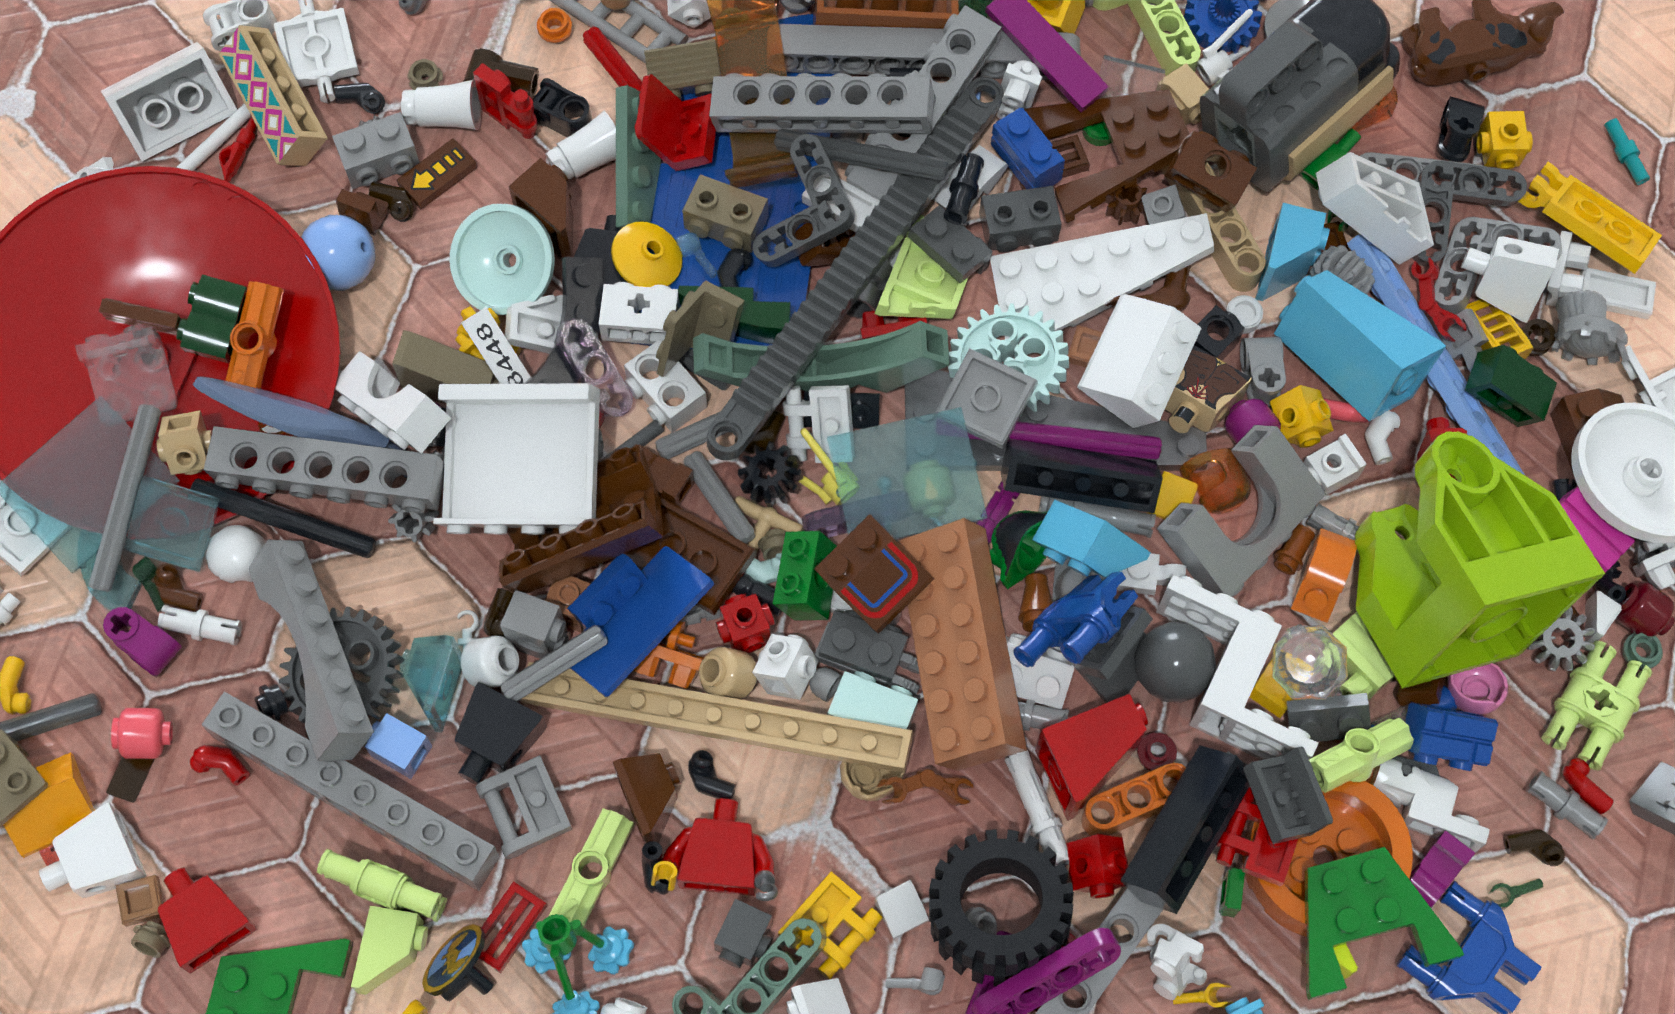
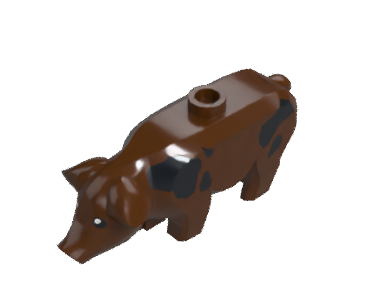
(1476, 45)

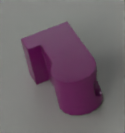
(1440, 866)

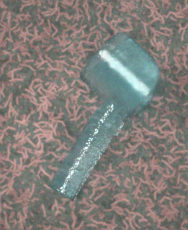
(689, 245)

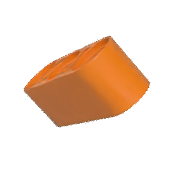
(1121, 811)

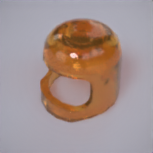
(1222, 486)

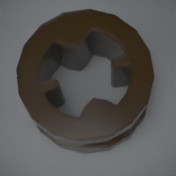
(1540, 327)

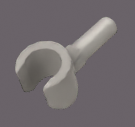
(930, 983)

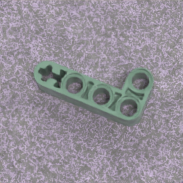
(759, 976)

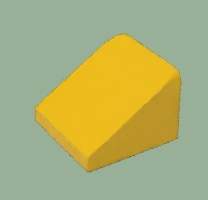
(1172, 493)

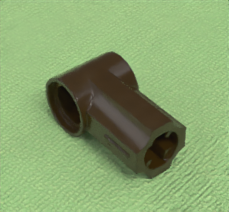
(520, 75)

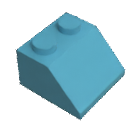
(1291, 248)
(1086, 542)

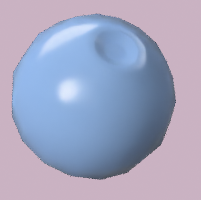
(341, 249)

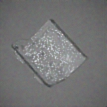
(129, 370)

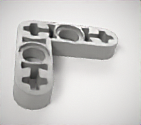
(1488, 232)

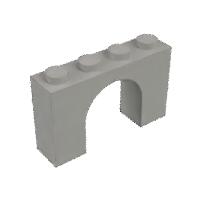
(1285, 498)

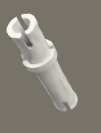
(1045, 824)

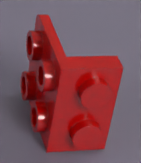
(675, 128)

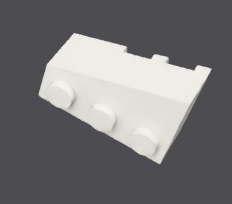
(1377, 205)

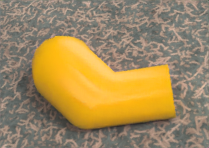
(10, 698)

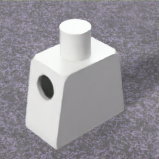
(1512, 274)
(94, 855)

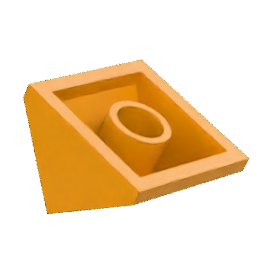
(53, 810)

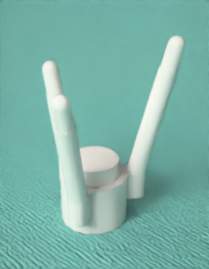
(1217, 64)

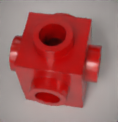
(745, 635)
(1097, 864)

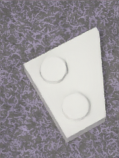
(534, 323)

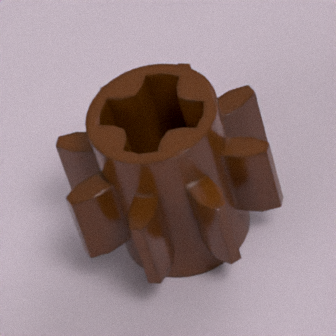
(1126, 204)

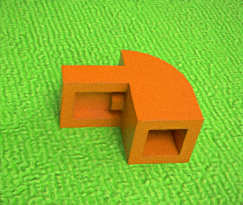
(1324, 575)

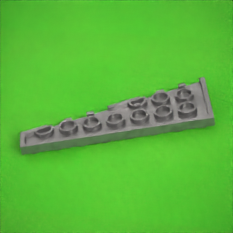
(926, 393)

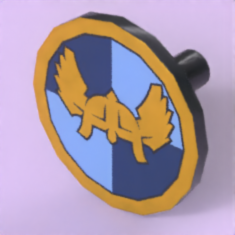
(453, 965)

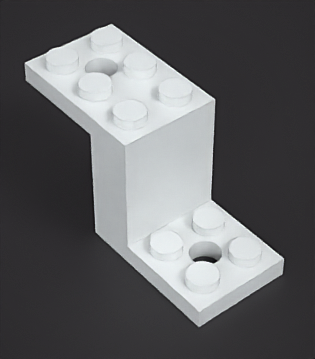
(1248, 643)

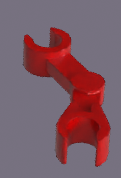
(1427, 303)

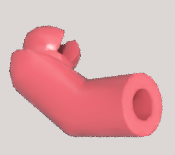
(1344, 412)

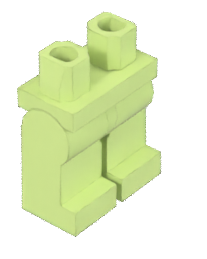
(1365, 663)

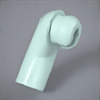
(766, 570)

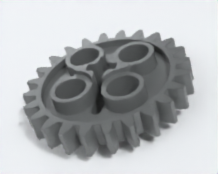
(357, 636)

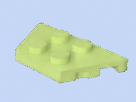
(919, 286)

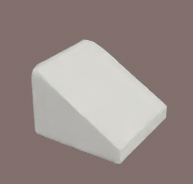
(1600, 614)
(901, 909)

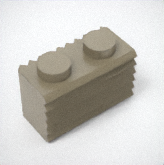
(685, 67)

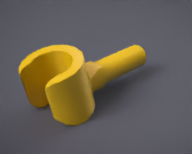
(1205, 996)

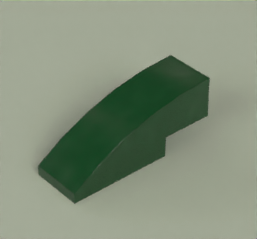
(759, 319)

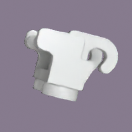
(1172, 961)

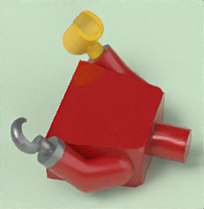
(719, 857)

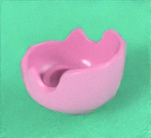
(1479, 689)

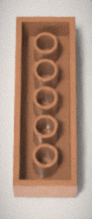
(963, 649)

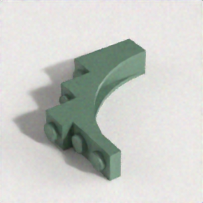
(873, 362)

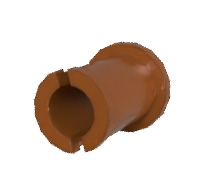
(1290, 556)

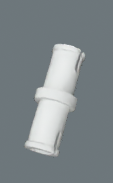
(200, 625)

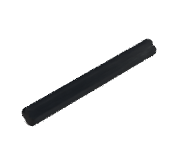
(288, 519)

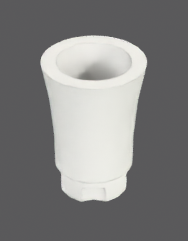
(443, 106)
(586, 148)

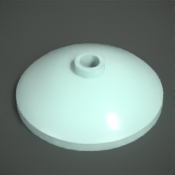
(482, 257)

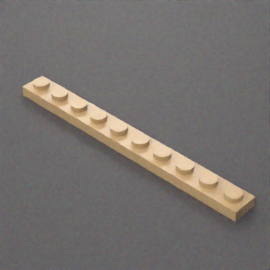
(731, 720)

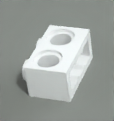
(657, 391)

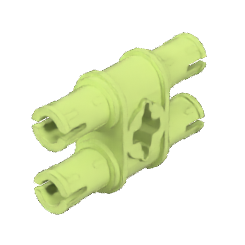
(1615, 706)
(381, 885)

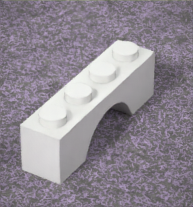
(402, 417)

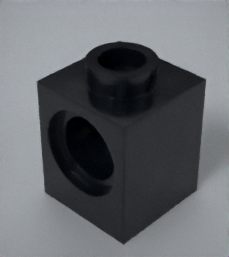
(1224, 324)

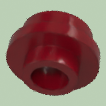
(1150, 761)

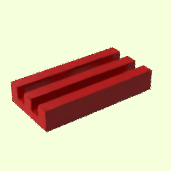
(511, 948)

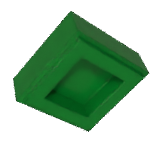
(1231, 892)

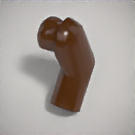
(172, 591)

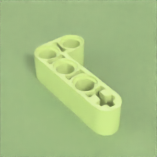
(1170, 49)

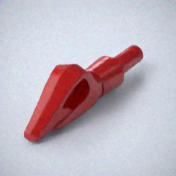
(233, 155)

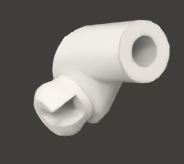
(1377, 435)

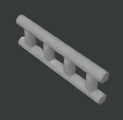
(623, 36)

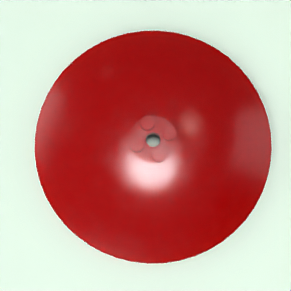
(144, 242)

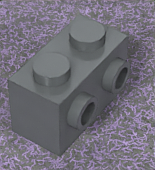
(1020, 218)

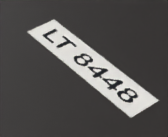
(495, 348)

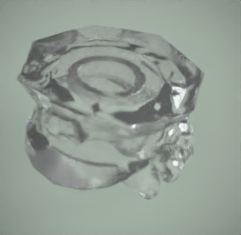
(1309, 663)

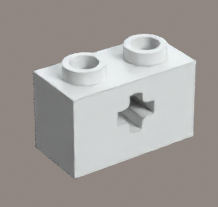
(621, 317)

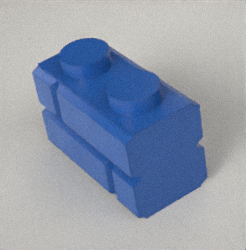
(1027, 150)
(1450, 735)

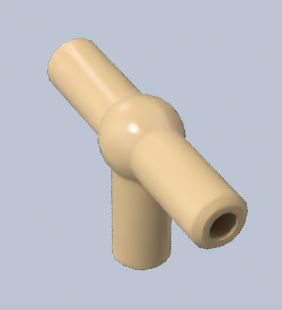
(766, 518)

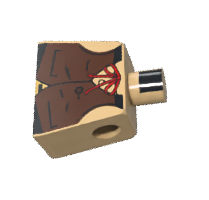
(1205, 392)

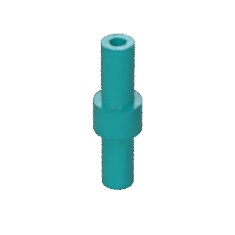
(1627, 151)

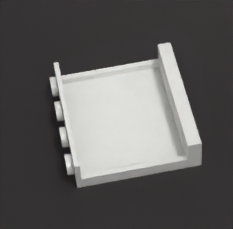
(519, 457)

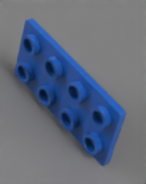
(634, 612)

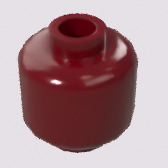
(1646, 610)

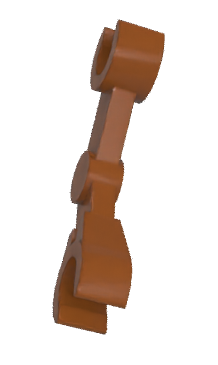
(927, 779)

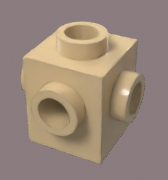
(184, 442)

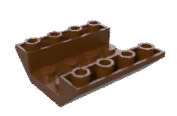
(625, 519)

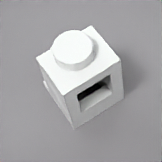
(1346, 462)

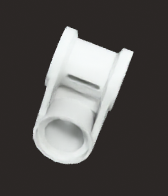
(234, 14)

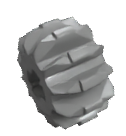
(1346, 266)
(1562, 652)

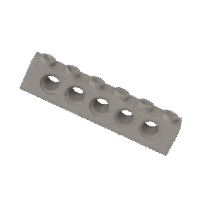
(964, 29)
(837, 115)
(233, 447)

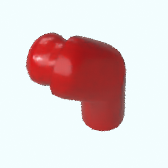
(220, 758)
(1576, 777)

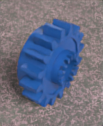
(1213, 17)

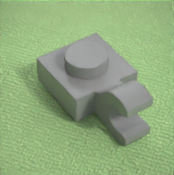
(1466, 342)

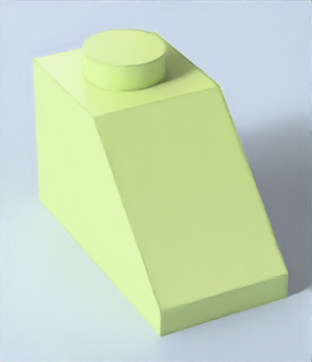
(387, 946)

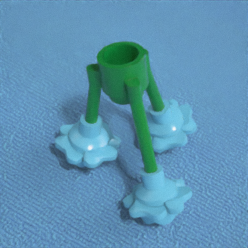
(553, 944)

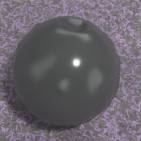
(1175, 662)

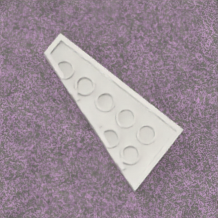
(1080, 275)

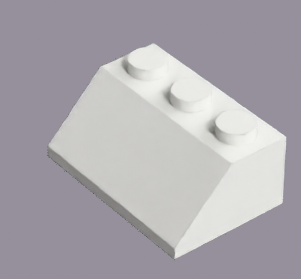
(169, 101)
(1139, 359)

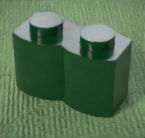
(213, 316)

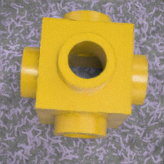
(1504, 139)
(1303, 415)

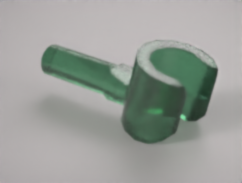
(145, 572)
(1516, 891)

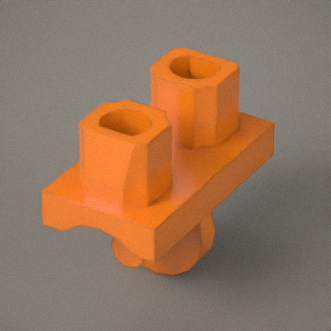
(685, 663)

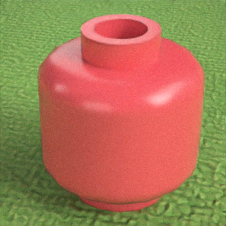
(141, 733)

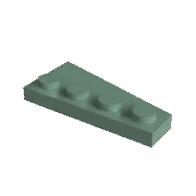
(635, 164)

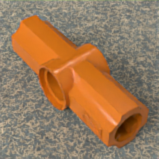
(258, 316)

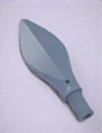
(292, 414)

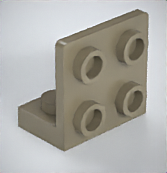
(704, 311)
(18, 778)

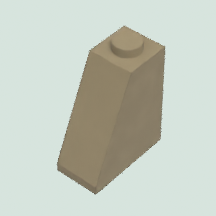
(430, 363)

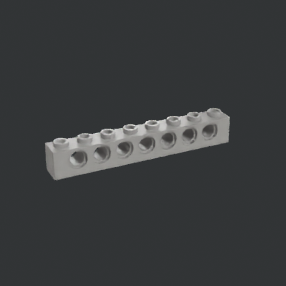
(352, 791)

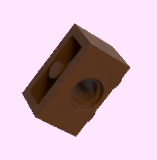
(1190, 172)

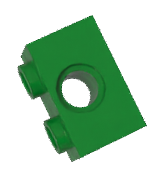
(799, 588)

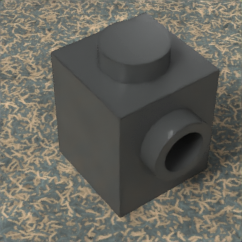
(743, 935)

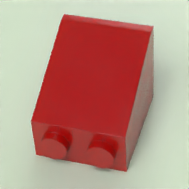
(1089, 749)

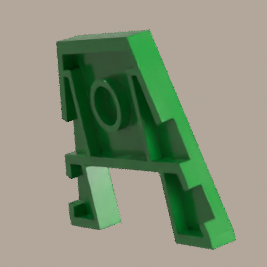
(1362, 900)
(270, 978)

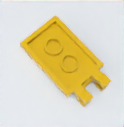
(1592, 217)

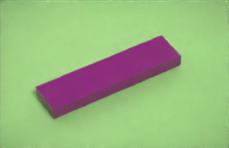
(1048, 51)

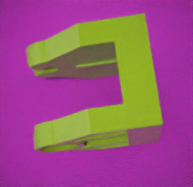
(1478, 569)

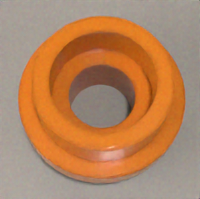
(553, 17)

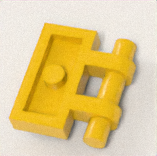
(831, 906)

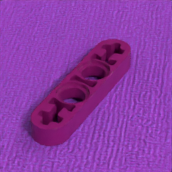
(1084, 956)

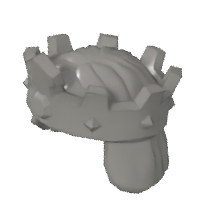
(1586, 330)

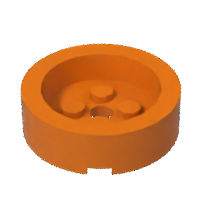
(1361, 823)

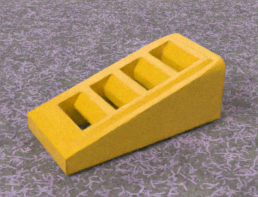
(1511, 330)

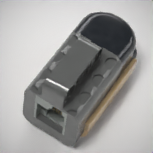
(1303, 87)

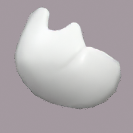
(232, 552)

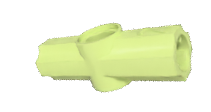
(1361, 753)
(601, 847)

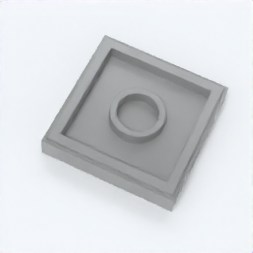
(989, 397)

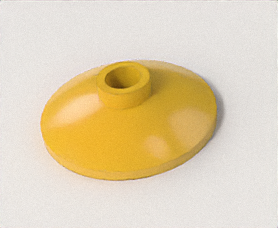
(637, 263)

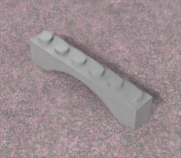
(334, 708)

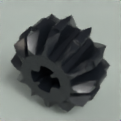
(763, 462)

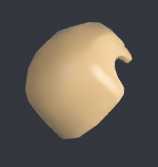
(863, 781)

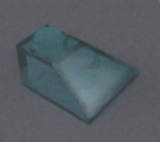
(432, 675)

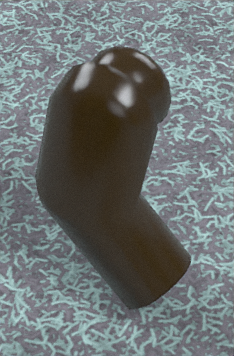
(767, 433)

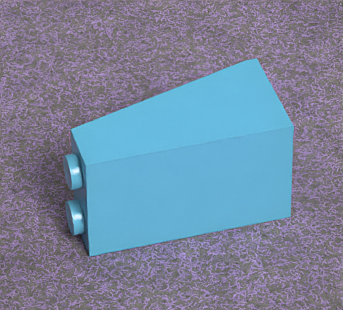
(1357, 344)

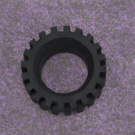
(992, 953)

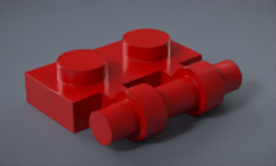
(502, 104)
(1263, 858)

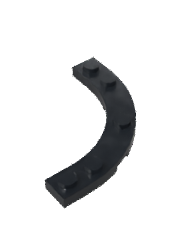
(581, 300)

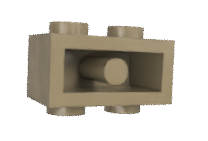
(725, 213)

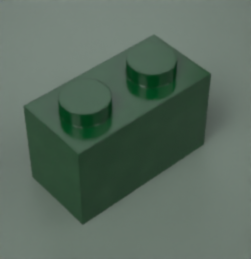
(1511, 385)

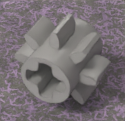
(408, 524)

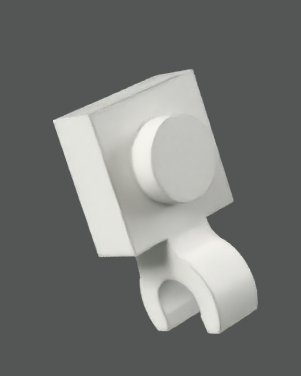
(1147, 574)

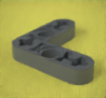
(1443, 196)
(818, 214)

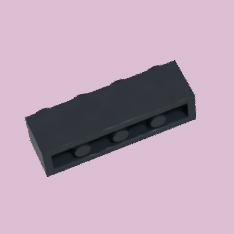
(1081, 475)
(1187, 829)

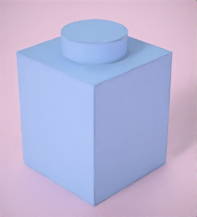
(398, 745)

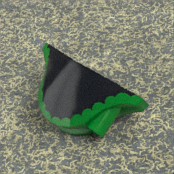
(1014, 548)

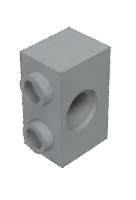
(534, 625)

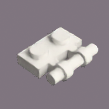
(829, 414)

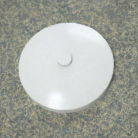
(1628, 469)

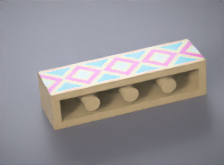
(272, 96)

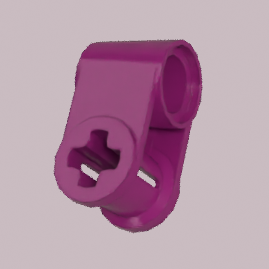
(143, 643)

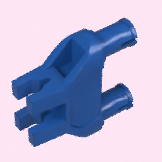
(1078, 620)
(1485, 951)

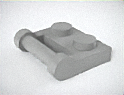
(536, 801)

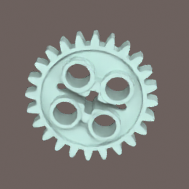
(1039, 338)

